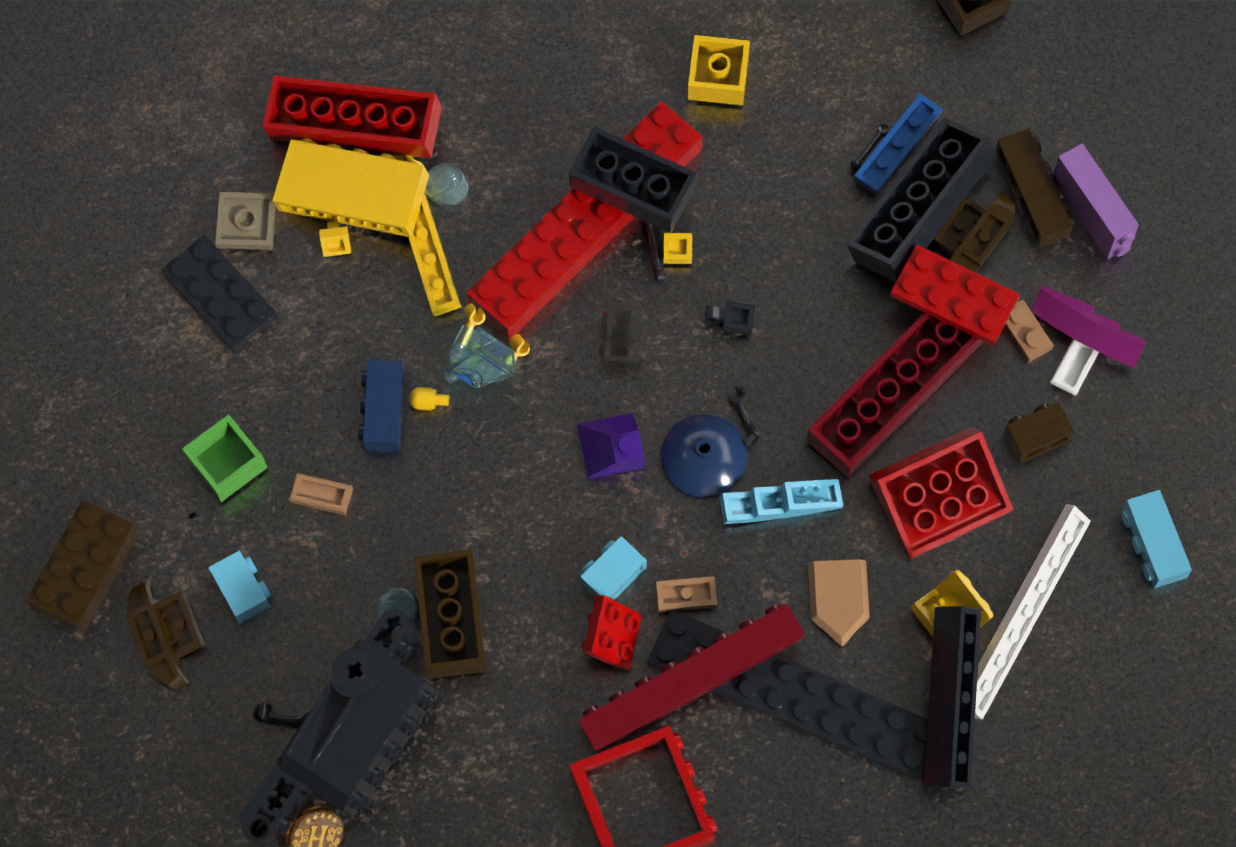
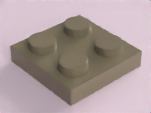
(245, 221)

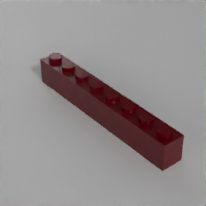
(691, 678)

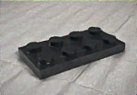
(219, 293)

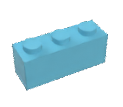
(1156, 539)

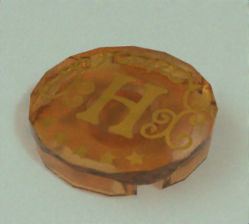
(315, 829)

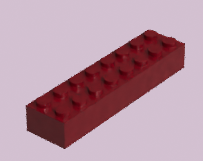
(890, 392)

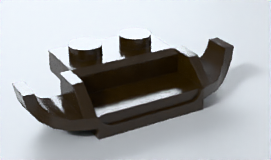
(974, 231)
(163, 632)

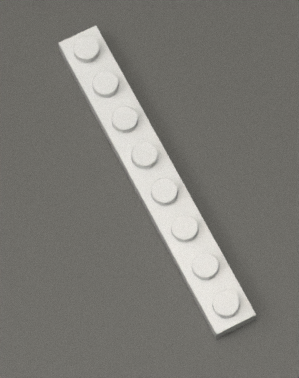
(1028, 605)

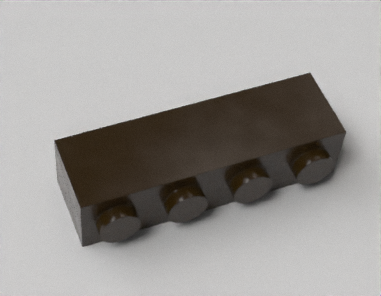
(1034, 187)

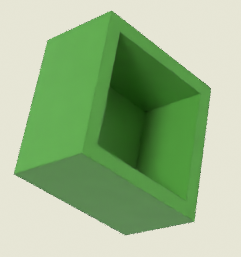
(224, 458)

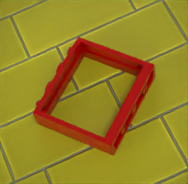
(685, 773)

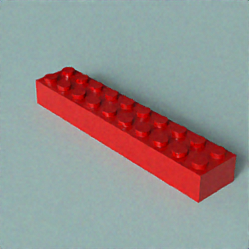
(570, 234)

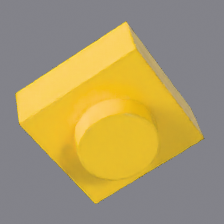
(677, 248)

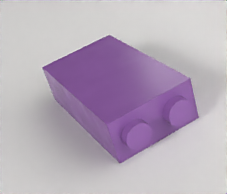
(1095, 201)

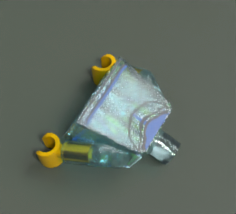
(479, 356)

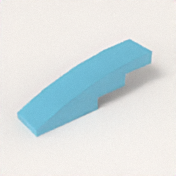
(781, 501)

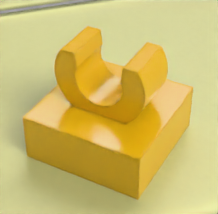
(335, 240)

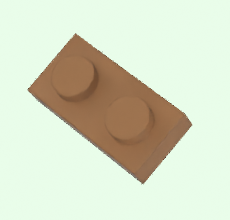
(1027, 332)
(686, 594)

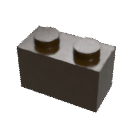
(1038, 431)

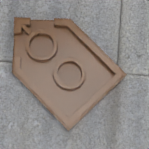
(838, 597)

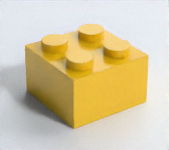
(718, 70)

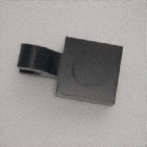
(736, 317)

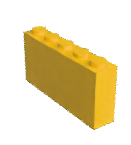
(351, 187)

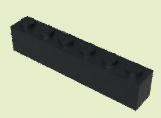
(952, 697)

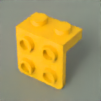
(953, 591)

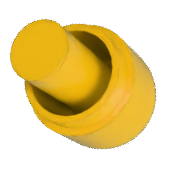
(427, 398)

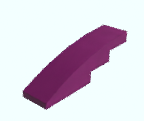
(1087, 327)

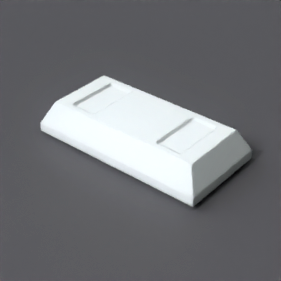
(1074, 367)

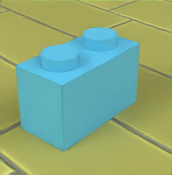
(613, 570)
(240, 587)

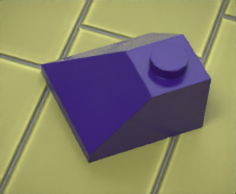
(611, 445)

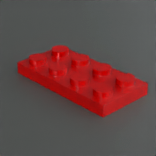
(955, 295)

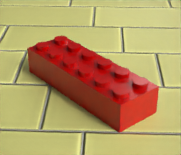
(353, 116)

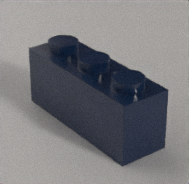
(382, 406)

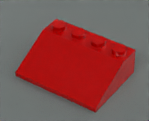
(941, 492)

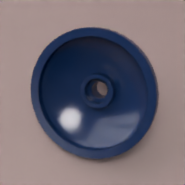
(703, 473)

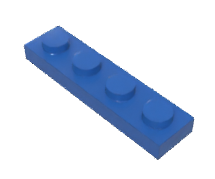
(898, 144)

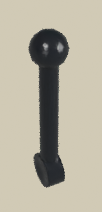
(882, 130)

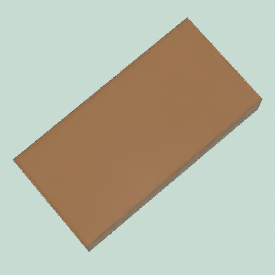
(321, 494)

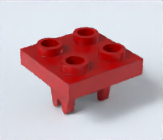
(612, 632)

